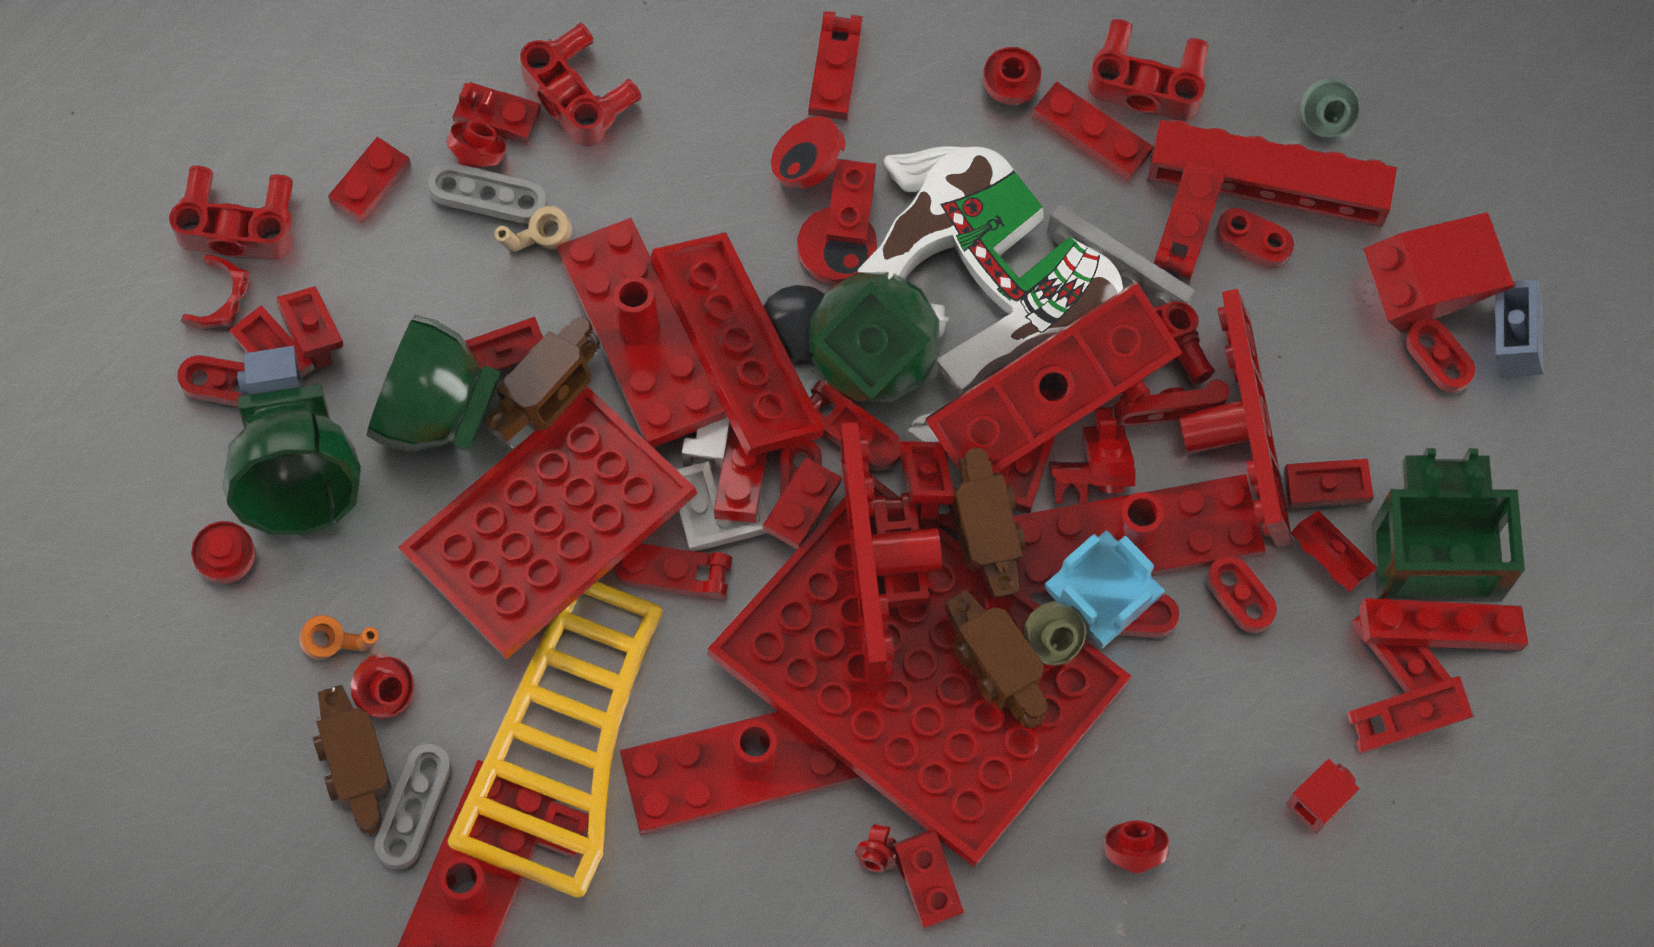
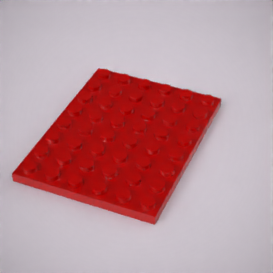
(931, 733)

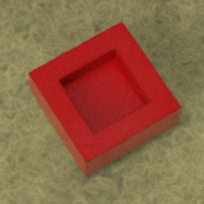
(567, 819)

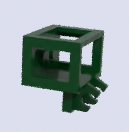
(1444, 533)

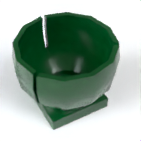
(874, 337)
(432, 391)
(287, 461)

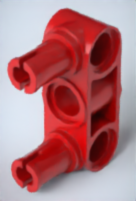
(1145, 83)
(564, 91)
(230, 227)
(1181, 323)

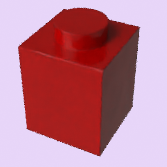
(1323, 794)

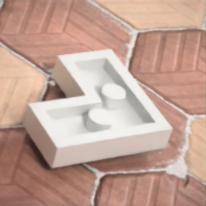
(698, 514)

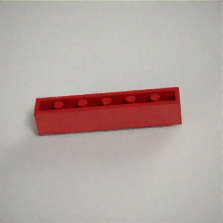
(1277, 172)

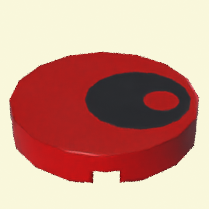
(807, 152)
(828, 259)

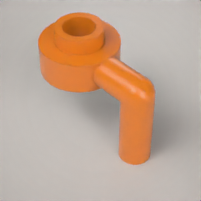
(336, 638)

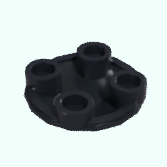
(790, 315)

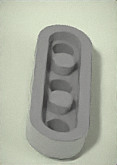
(474, 182)
(412, 787)

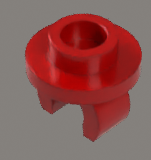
(877, 852)

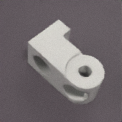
(707, 446)

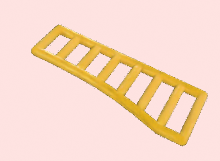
(599, 761)

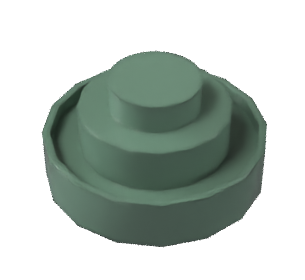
(1330, 107)

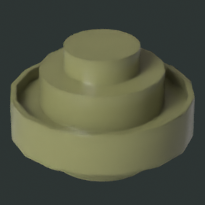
(1055, 632)

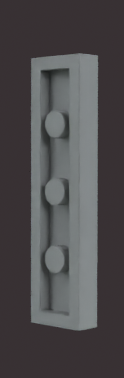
(1132, 267)

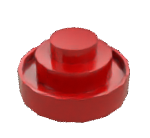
(1012, 75)
(476, 144)
(223, 552)
(382, 686)
(1136, 845)

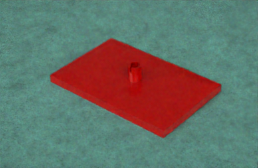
(547, 522)

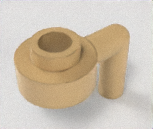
(537, 231)

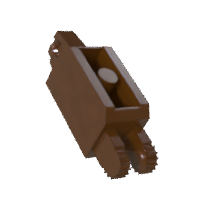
(545, 381)
(986, 524)
(999, 658)
(353, 757)

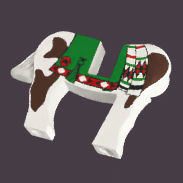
(982, 209)

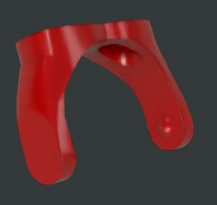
(229, 311)

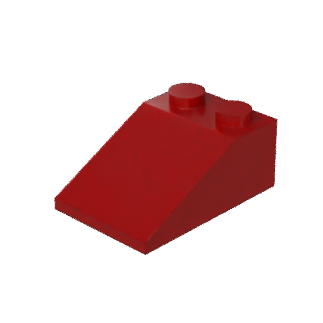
(1438, 269)

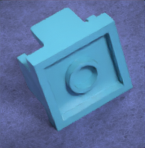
(1106, 585)

